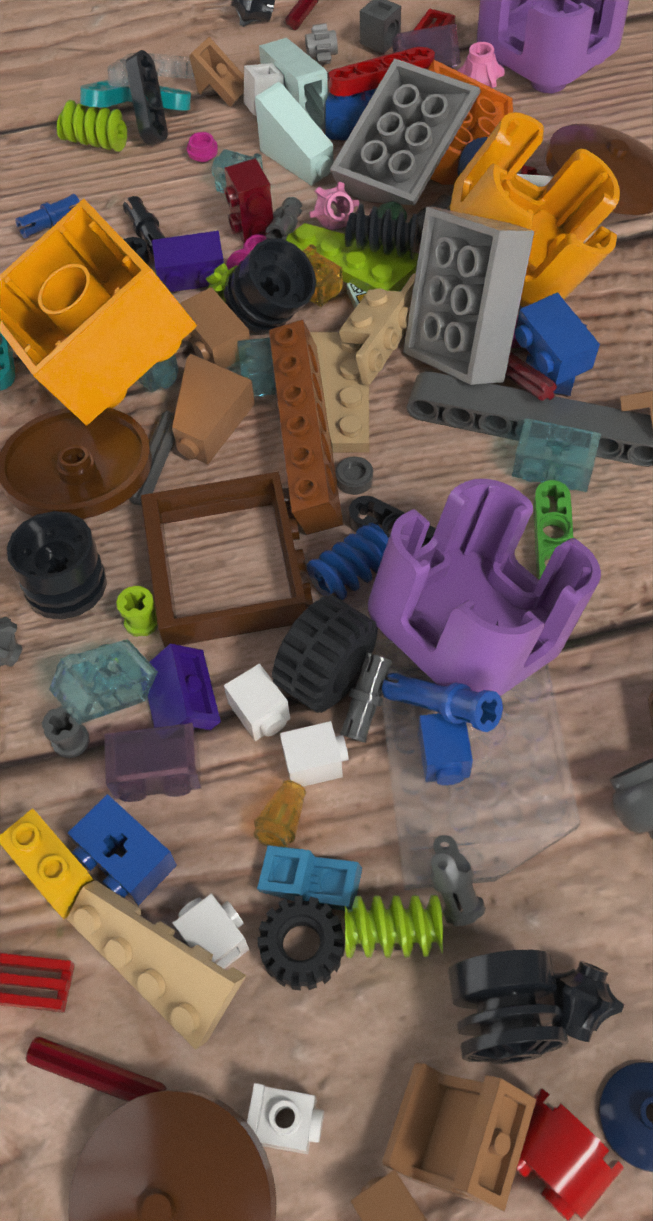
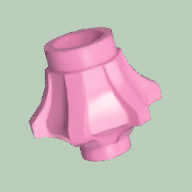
(482, 64)
(343, 202)

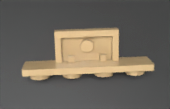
(379, 326)

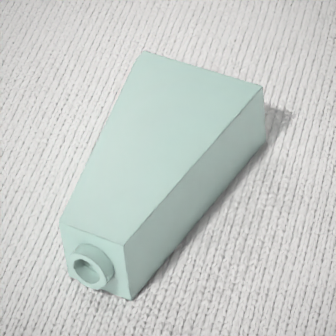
(302, 76)

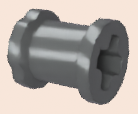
(65, 734)

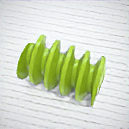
(92, 126)
(393, 926)

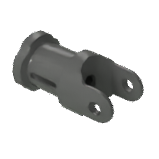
(453, 879)

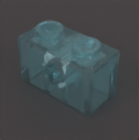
(556, 453)
(102, 680)

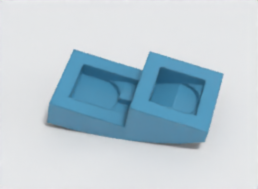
(298, 872)

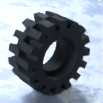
(301, 972)

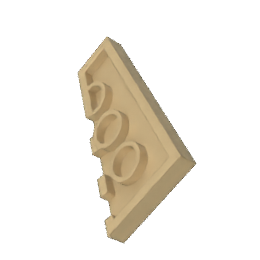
(343, 393)
(166, 972)

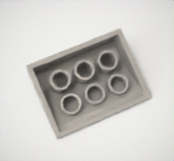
(403, 134)
(467, 294)

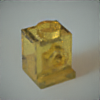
(328, 276)

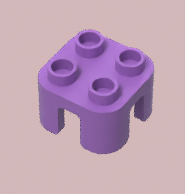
(552, 38)
(467, 602)

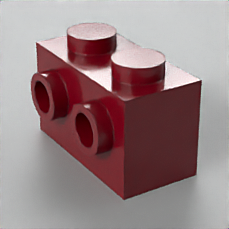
(248, 198)

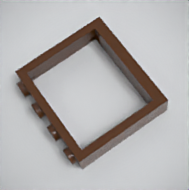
(213, 500)

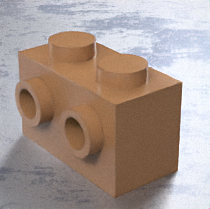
(216, 330)

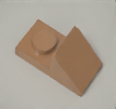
(216, 70)

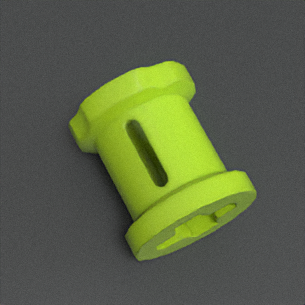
(138, 610)

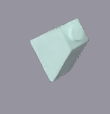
(291, 135)

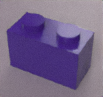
(187, 259)

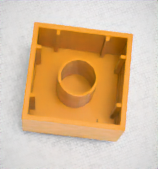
(88, 313)

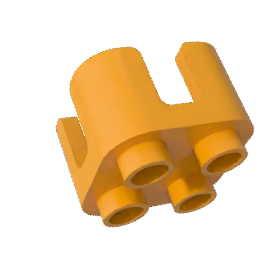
(558, 213)

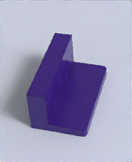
(182, 689)

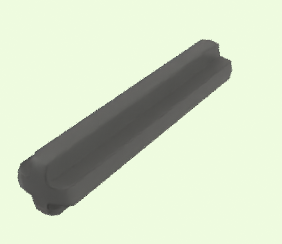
(160, 447)

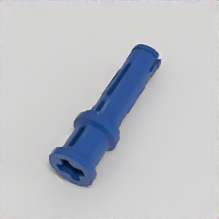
(454, 702)

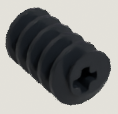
(382, 231)

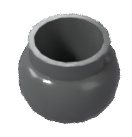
(635, 797)

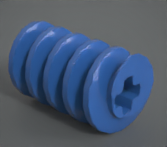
(347, 561)

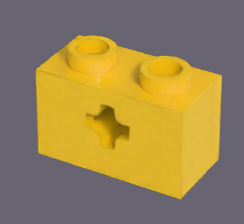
(45, 861)

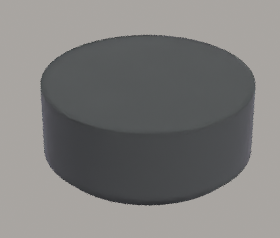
(354, 475)

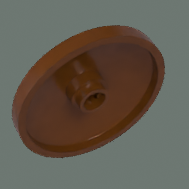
(624, 155)
(74, 466)
(173, 1161)

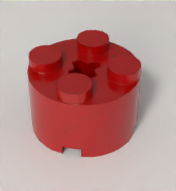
(566, 1159)

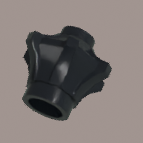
(253, 10)
(584, 1000)

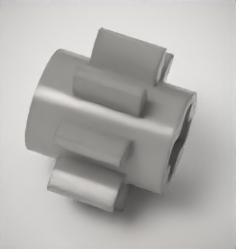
(321, 43)

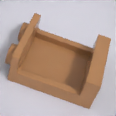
(460, 1134)

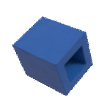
(444, 750)

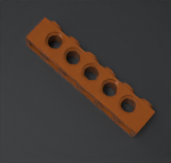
(305, 429)

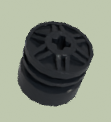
(270, 285)
(57, 564)
(507, 1019)

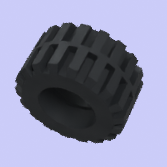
(324, 653)

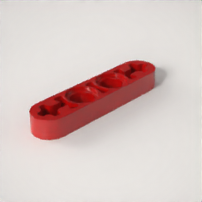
(369, 73)

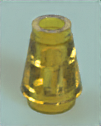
(280, 817)

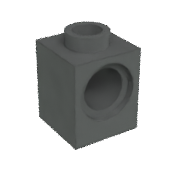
(379, 24)

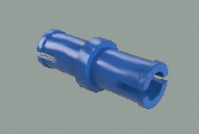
(46, 216)

